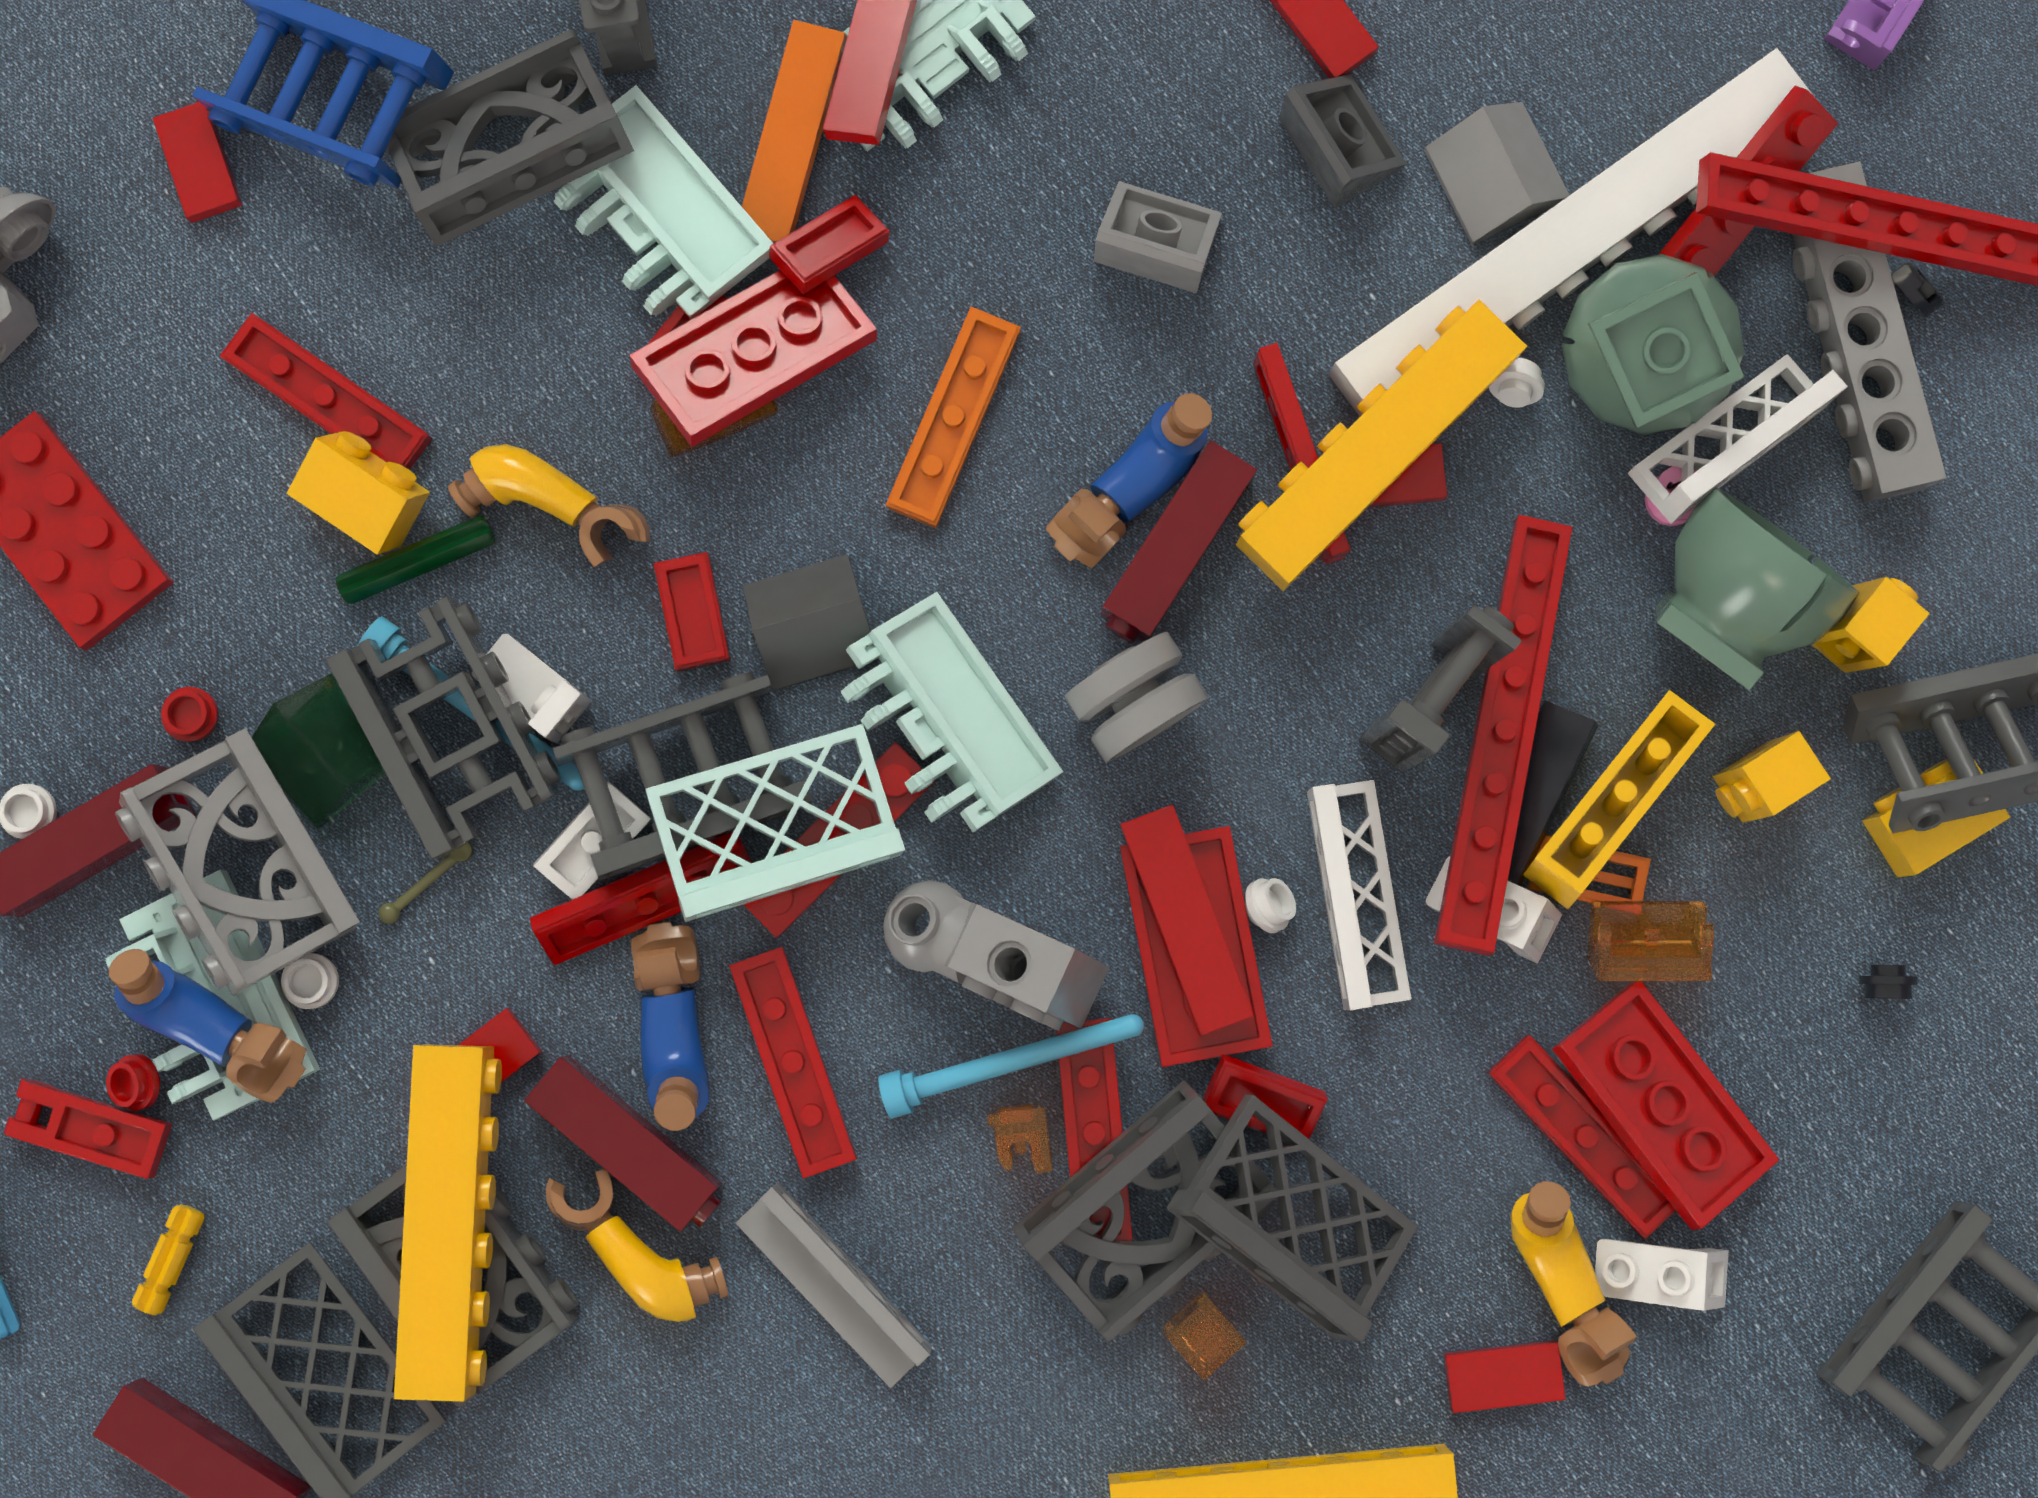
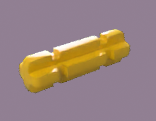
(168, 1259)

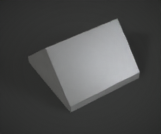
(1495, 170)
(1156, 236)

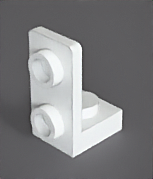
(542, 691)
(1525, 917)
(1662, 1274)

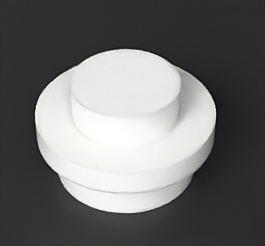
(1519, 384)
(26, 810)
(1270, 904)
(310, 981)

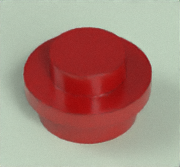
(189, 714)
(133, 1082)

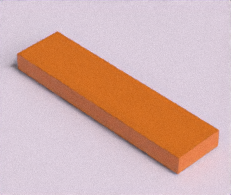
(793, 128)
(953, 417)

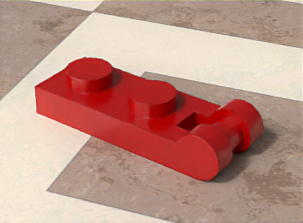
(89, 1129)

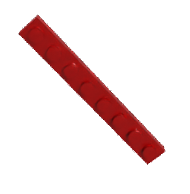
(1867, 218)
(1503, 740)

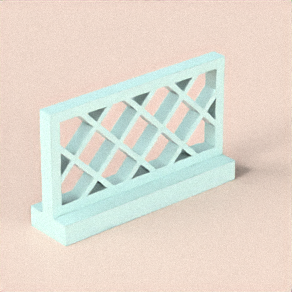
(789, 869)

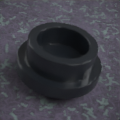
(1888, 982)

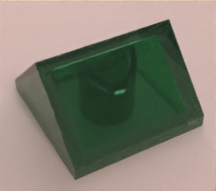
(318, 750)

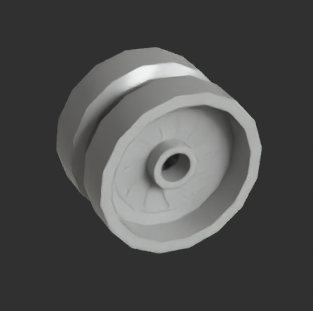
(1132, 691)

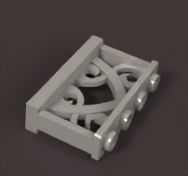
(251, 786)

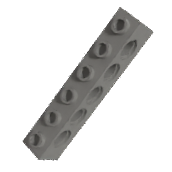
(1885, 358)

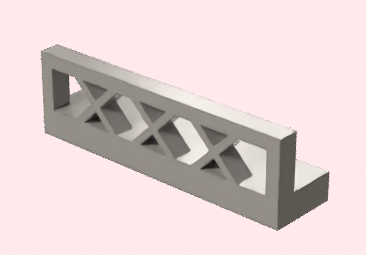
(834, 1285)

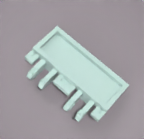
(932, 48)
(669, 199)
(956, 709)
(260, 1002)

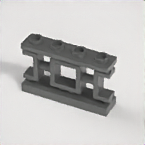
(403, 749)

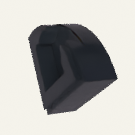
(1917, 288)

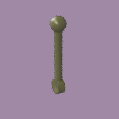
(390, 912)

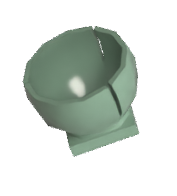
(1653, 345)
(1747, 589)

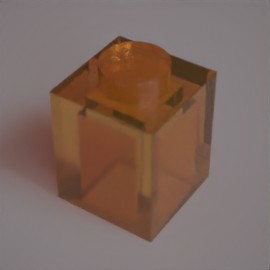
(1204, 1335)

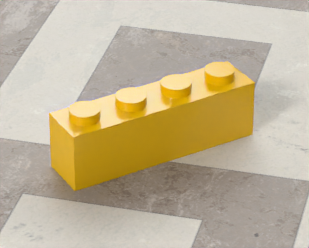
(1618, 799)

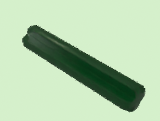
(415, 559)

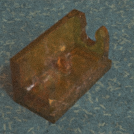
(1650, 941)
(1019, 1126)

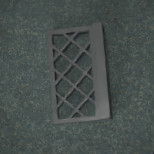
(1280, 1265)
(277, 1405)

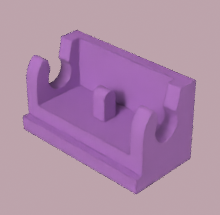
(1871, 28)

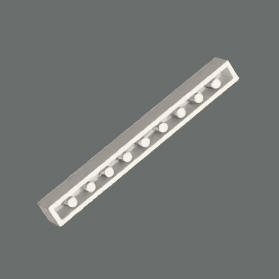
(1583, 227)

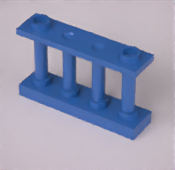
(365, 49)

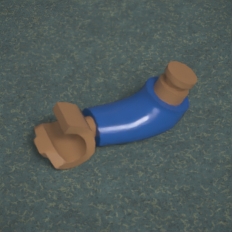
(1139, 477)
(176, 1006)
(669, 1024)

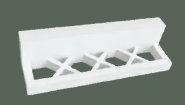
(1748, 444)
(1340, 900)

